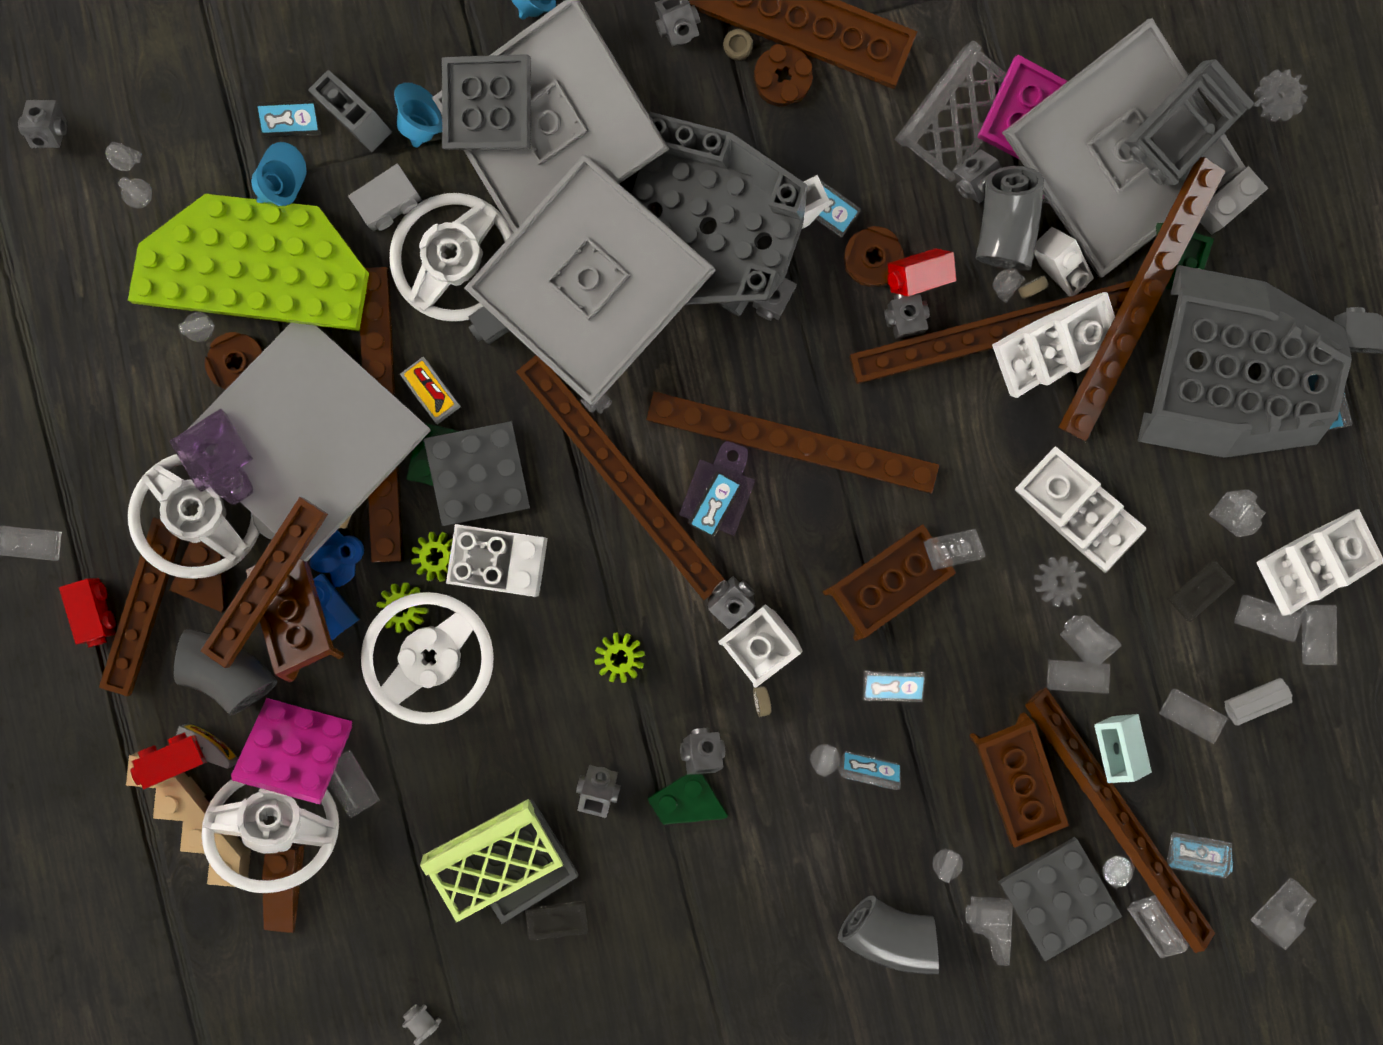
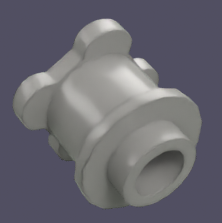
(420, 1022)

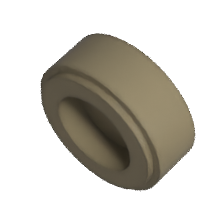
(738, 44)
(1033, 287)
(762, 701)

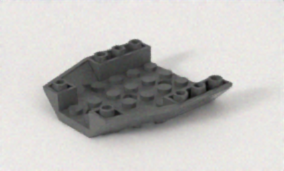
(726, 181)
(1218, 404)

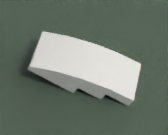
(1054, 344)
(1080, 509)
(1320, 562)

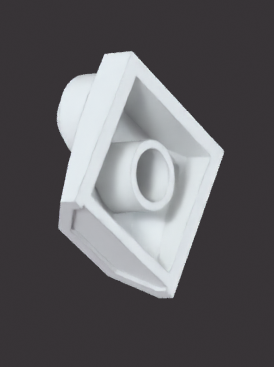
(761, 645)

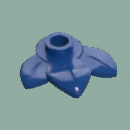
(333, 558)

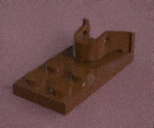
(888, 583)
(296, 625)
(1021, 781)

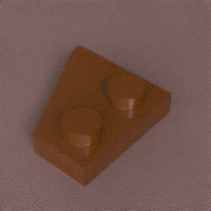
(202, 590)

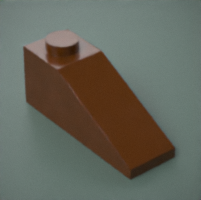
(282, 906)

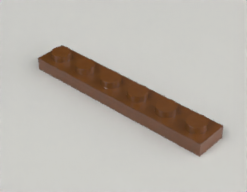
(264, 582)
(139, 614)

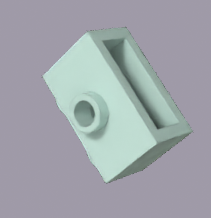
(1123, 748)

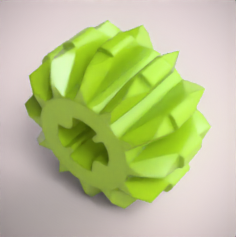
(429, 550)
(409, 616)
(624, 666)

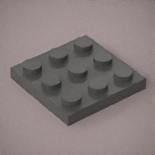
(486, 102)
(476, 473)
(533, 892)
(1060, 899)

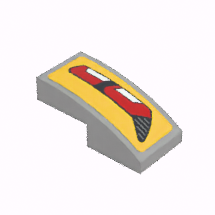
(430, 390)
(213, 748)

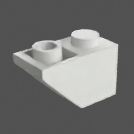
(1063, 261)

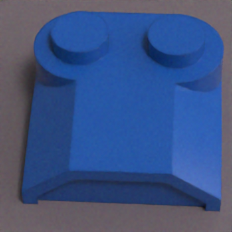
(335, 609)

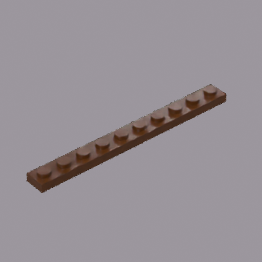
(1142, 298)
(964, 338)
(379, 363)
(792, 442)
(620, 476)
(1120, 820)

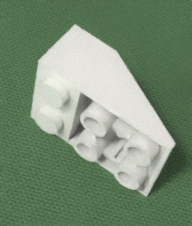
(496, 560)

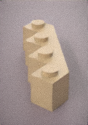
(184, 801)

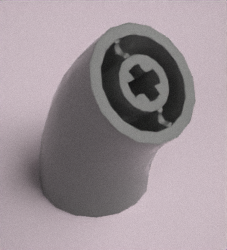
(1011, 218)
(230, 687)
(892, 937)

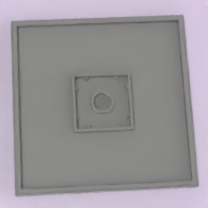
(576, 109)
(1082, 152)
(589, 279)
(314, 430)

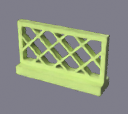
(479, 838)

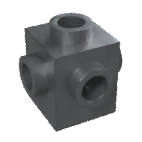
(677, 21)
(42, 124)
(973, 174)
(902, 324)
(731, 602)
(702, 751)
(597, 791)

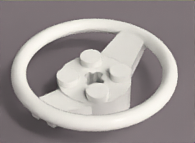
(436, 271)
(205, 526)
(414, 671)
(290, 827)

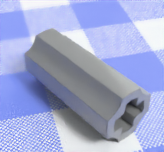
(1258, 701)

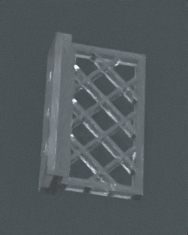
(936, 101)

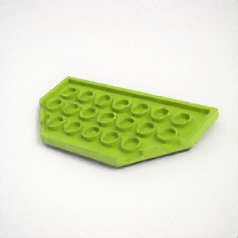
(252, 264)

